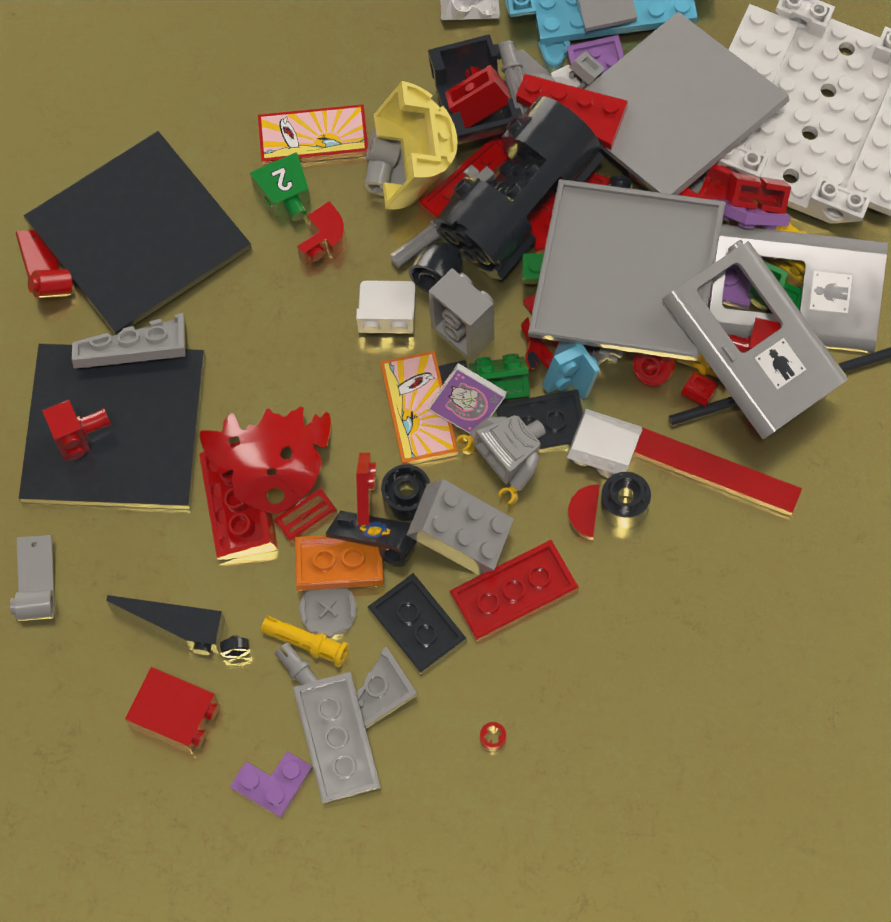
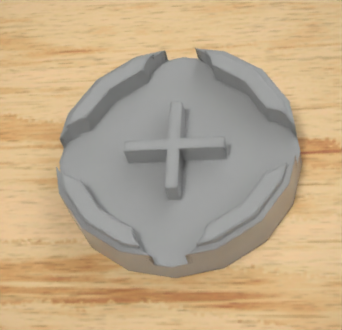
(328, 611)

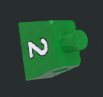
(283, 186)

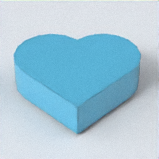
(553, 53)

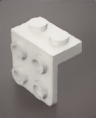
(386, 307)

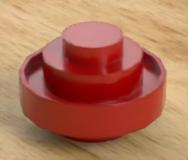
(653, 369)

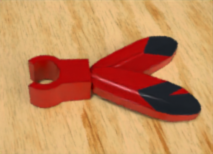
(536, 349)

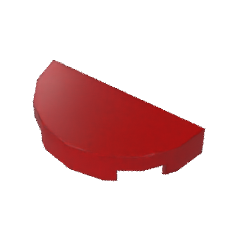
(583, 510)

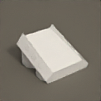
(469, 9)
(604, 443)

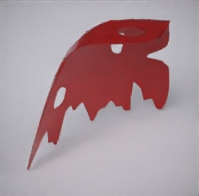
(261, 451)

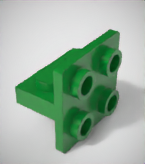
(506, 373)

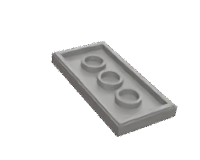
(336, 737)

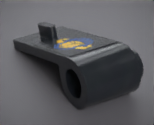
(386, 534)

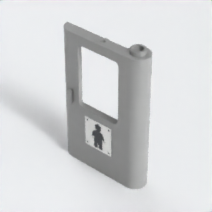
(838, 289)
(778, 374)

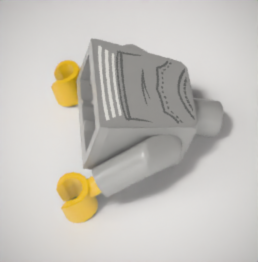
(508, 448)

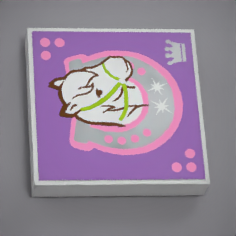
(466, 399)

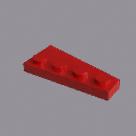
(597, 110)

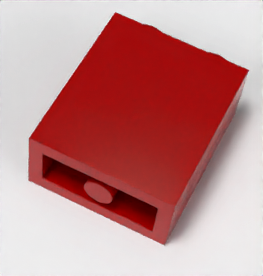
(172, 710)

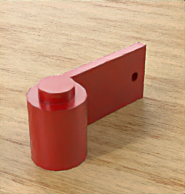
(42, 268)

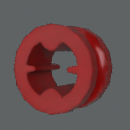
(484, 734)

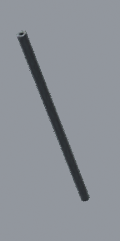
(729, 402)

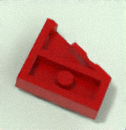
(365, 483)

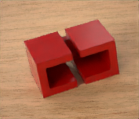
(768, 193)

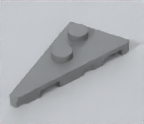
(384, 689)

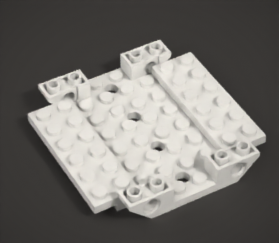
(851, 154)

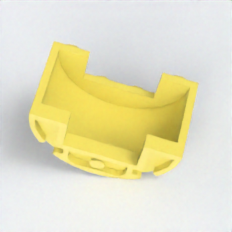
(425, 137)

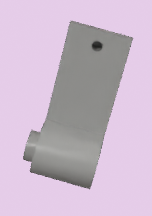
(35, 579)

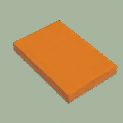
(336, 564)

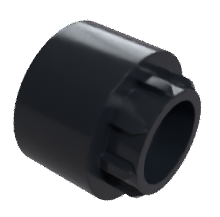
(434, 263)
(398, 479)
(625, 514)

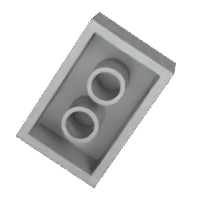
(462, 314)
(460, 526)

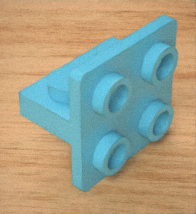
(571, 366)

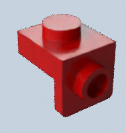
(716, 183)

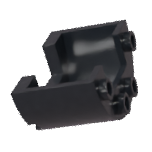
(448, 70)

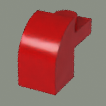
(328, 234)

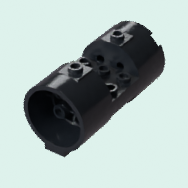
(490, 218)

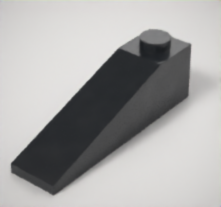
(186, 625)

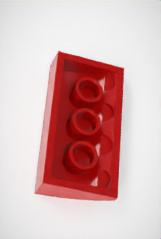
(235, 526)

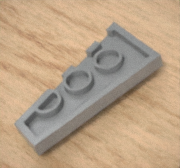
(132, 345)

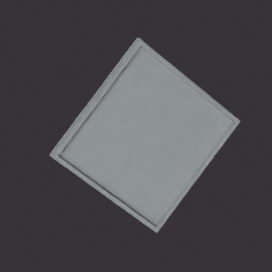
(684, 105)
(615, 260)

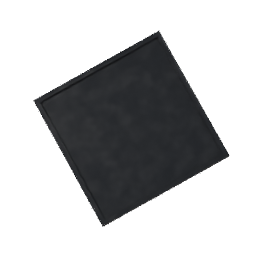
(137, 232)
(138, 458)

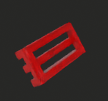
(311, 524)

